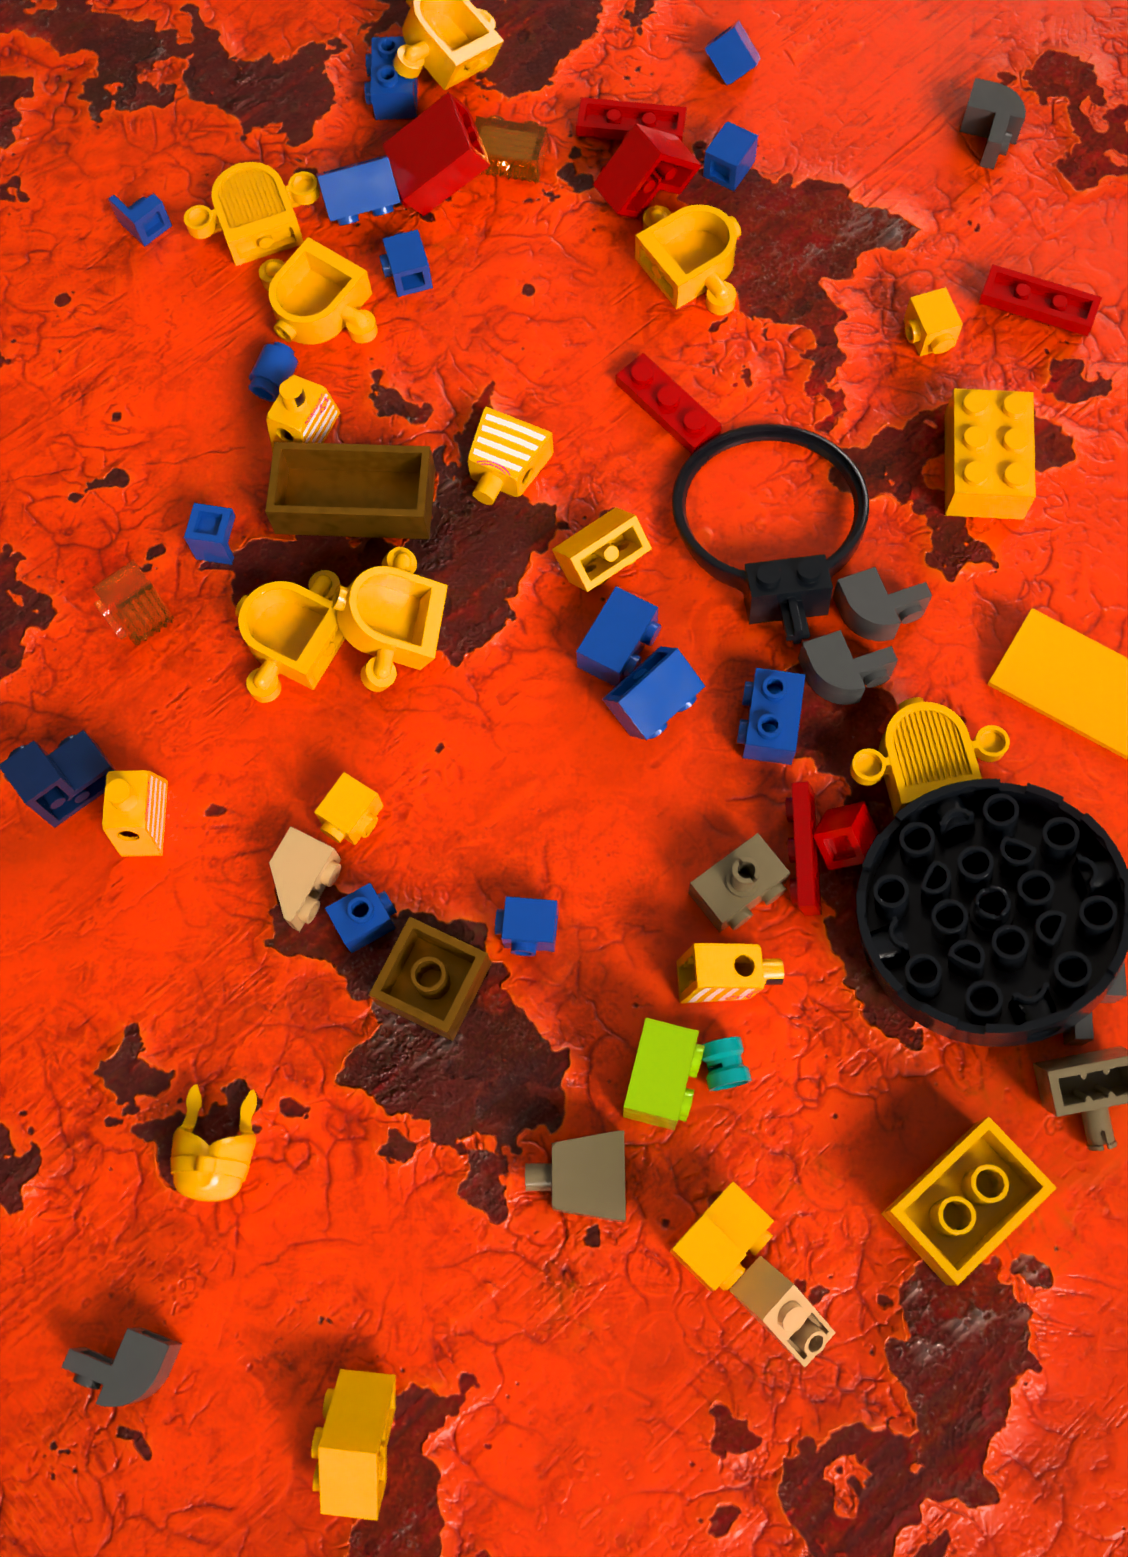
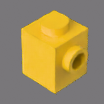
(932, 322)
(349, 810)

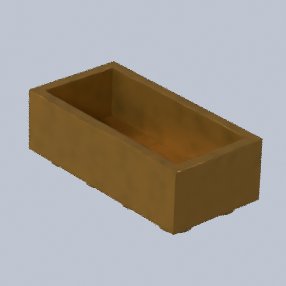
(351, 490)

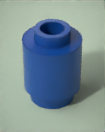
(272, 367)

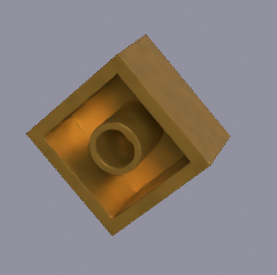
(430, 978)

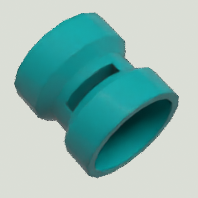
(725, 1064)

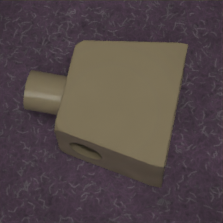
(584, 1176)

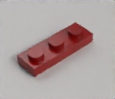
(615, 118)
(1040, 300)
(668, 403)
(803, 849)

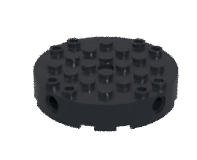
(980, 972)

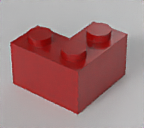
(643, 166)

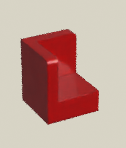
(845, 835)

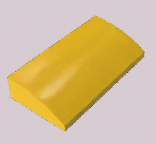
(1068, 680)

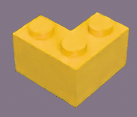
(721, 1239)
(354, 1444)

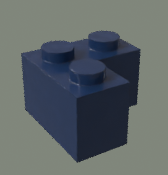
(60, 781)

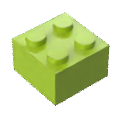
(661, 1073)

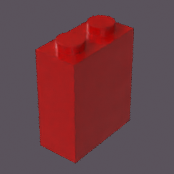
(436, 154)

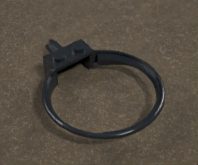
(783, 587)

